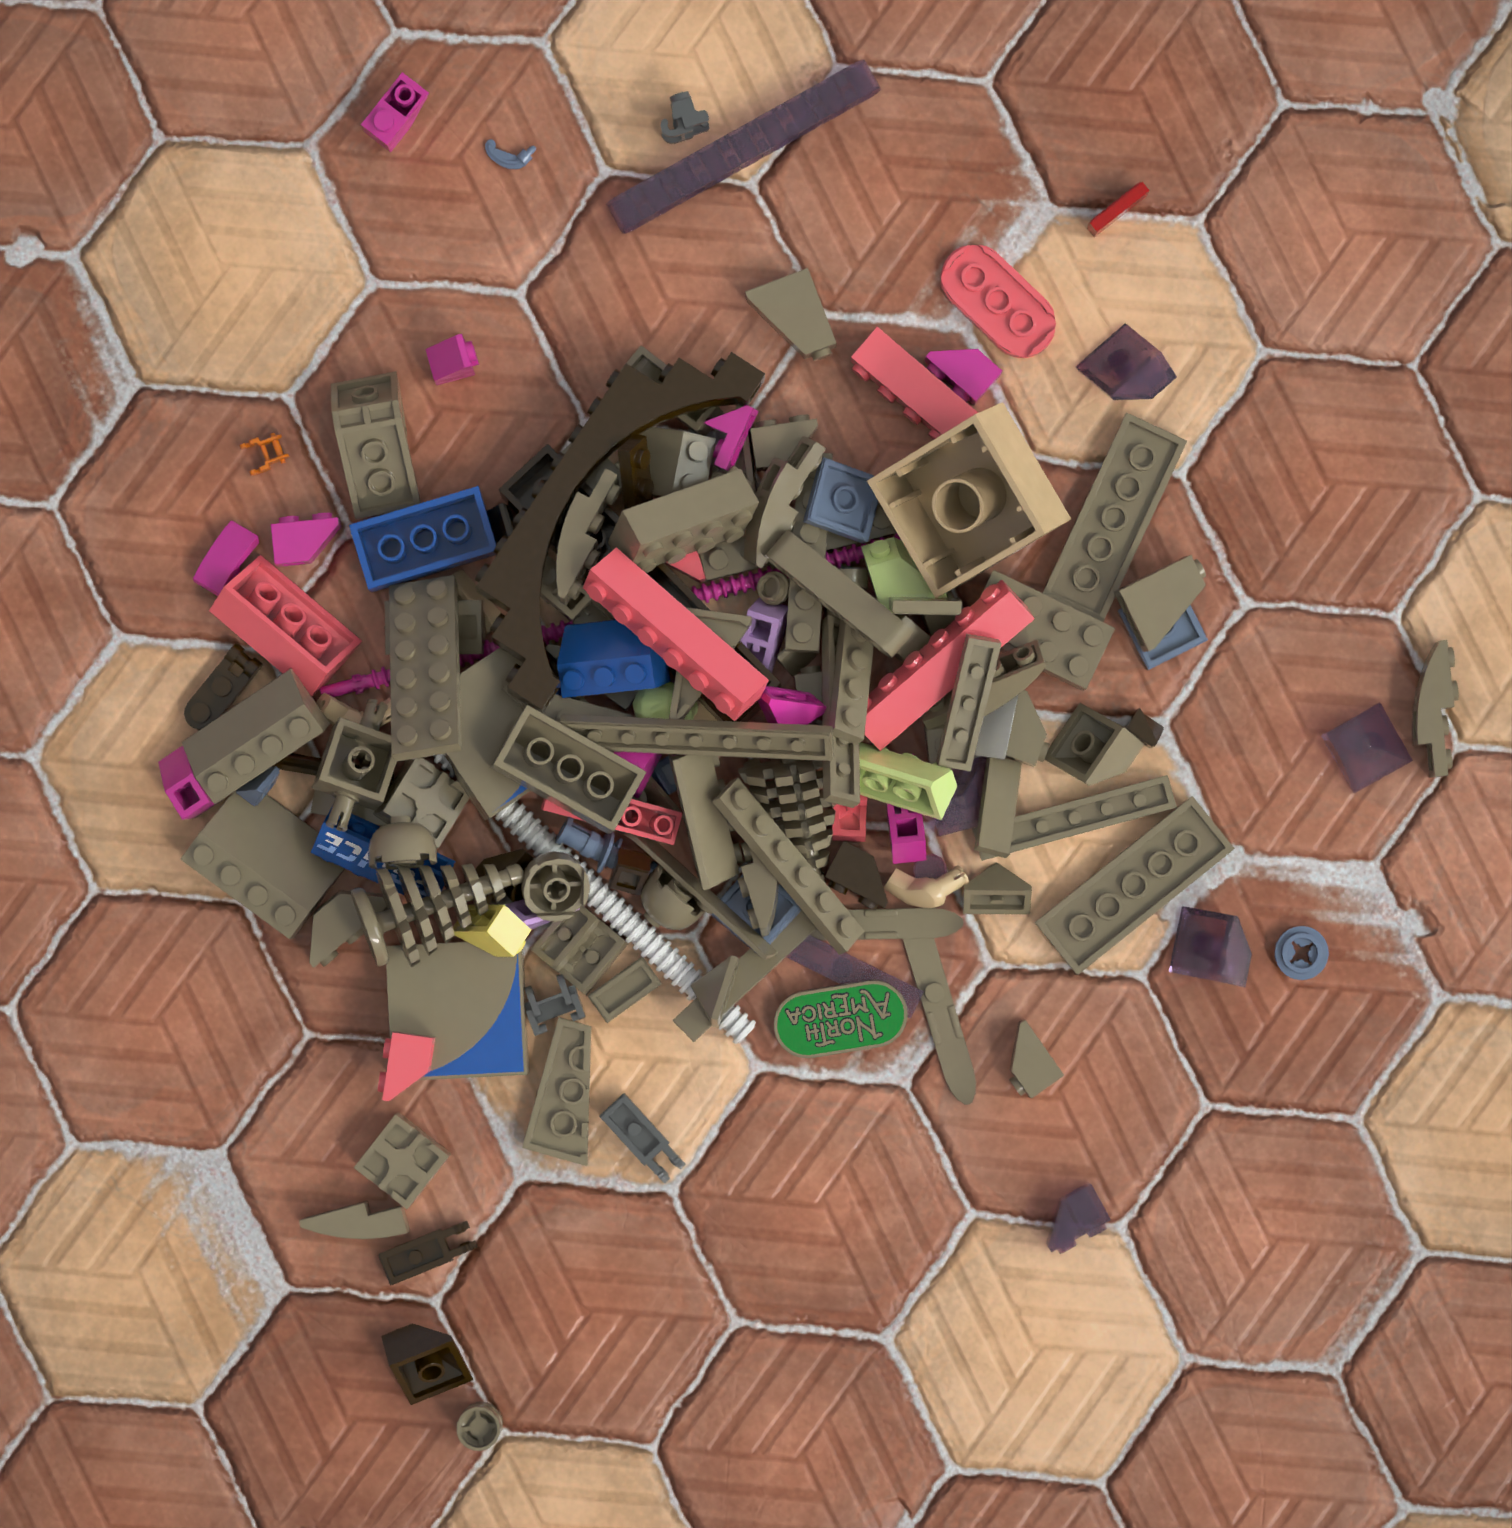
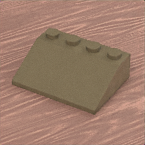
(264, 861)

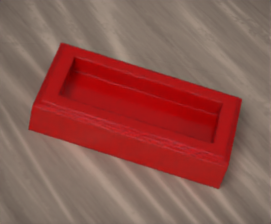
(1118, 208)

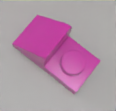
(737, 427)

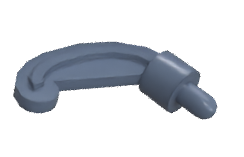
(509, 160)

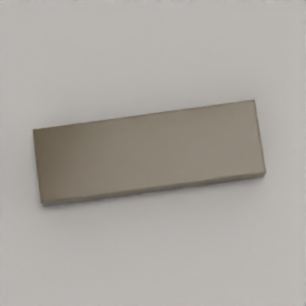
(998, 806)

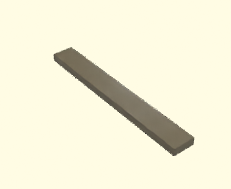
(705, 737)

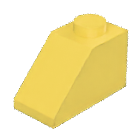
(495, 931)

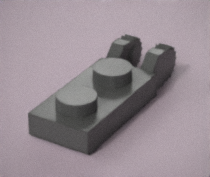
(639, 1135)

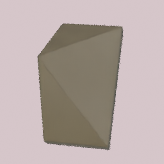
(997, 893)
(714, 989)

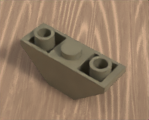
(336, 923)

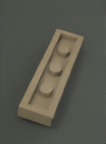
(850, 685)
(968, 702)

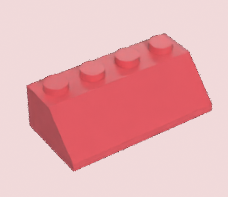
(284, 624)

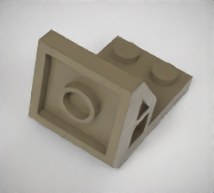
(374, 444)

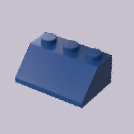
(607, 659)

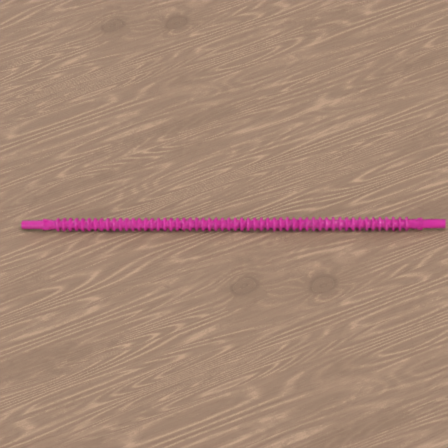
(363, 682)

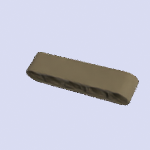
(839, 594)

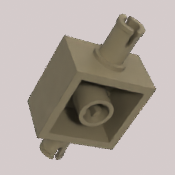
(338, 772)

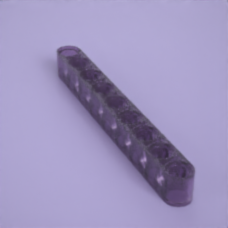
(743, 146)

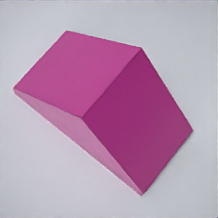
(790, 706)

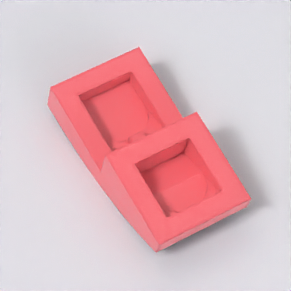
(850, 822)

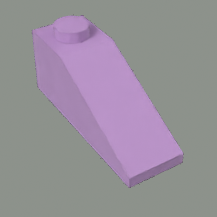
(766, 631)

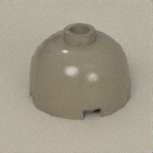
(401, 845)
(555, 886)
(668, 902)

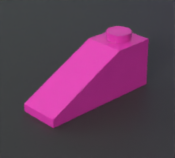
(906, 835)

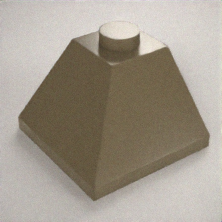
(1093, 747)

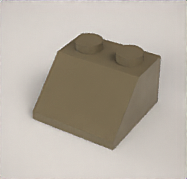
(677, 459)

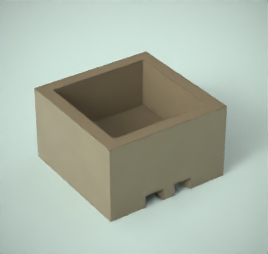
(425, 796)
(402, 1160)

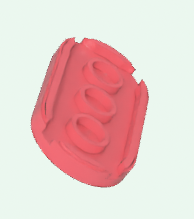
(998, 301)

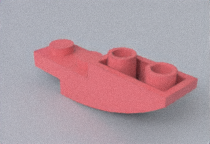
(638, 819)

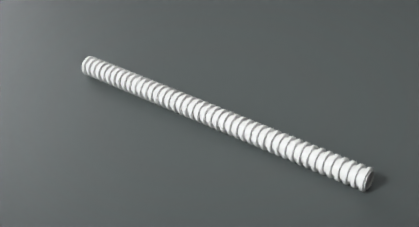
(617, 912)

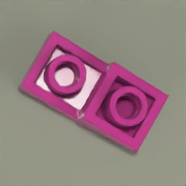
(225, 557)

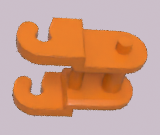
(274, 439)

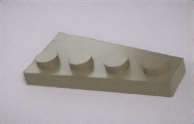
(562, 1102)

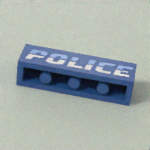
(351, 848)

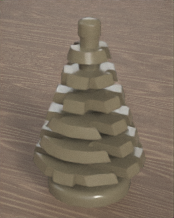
(798, 802)
(436, 903)

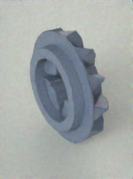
(1317, 954)

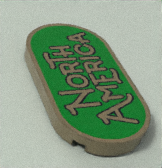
(840, 1018)

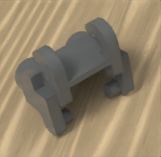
(686, 120)
(553, 1006)

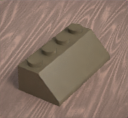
(254, 736)
(568, 769)
(705, 825)

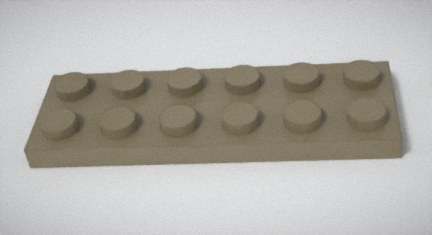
(1114, 517)
(424, 668)
(1134, 885)

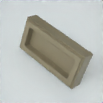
(624, 989)

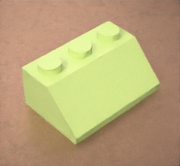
(905, 781)

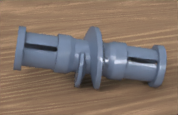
(591, 844)

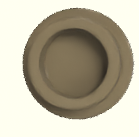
(773, 588)

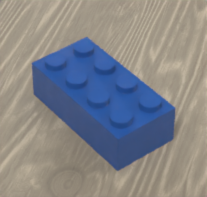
(424, 539)

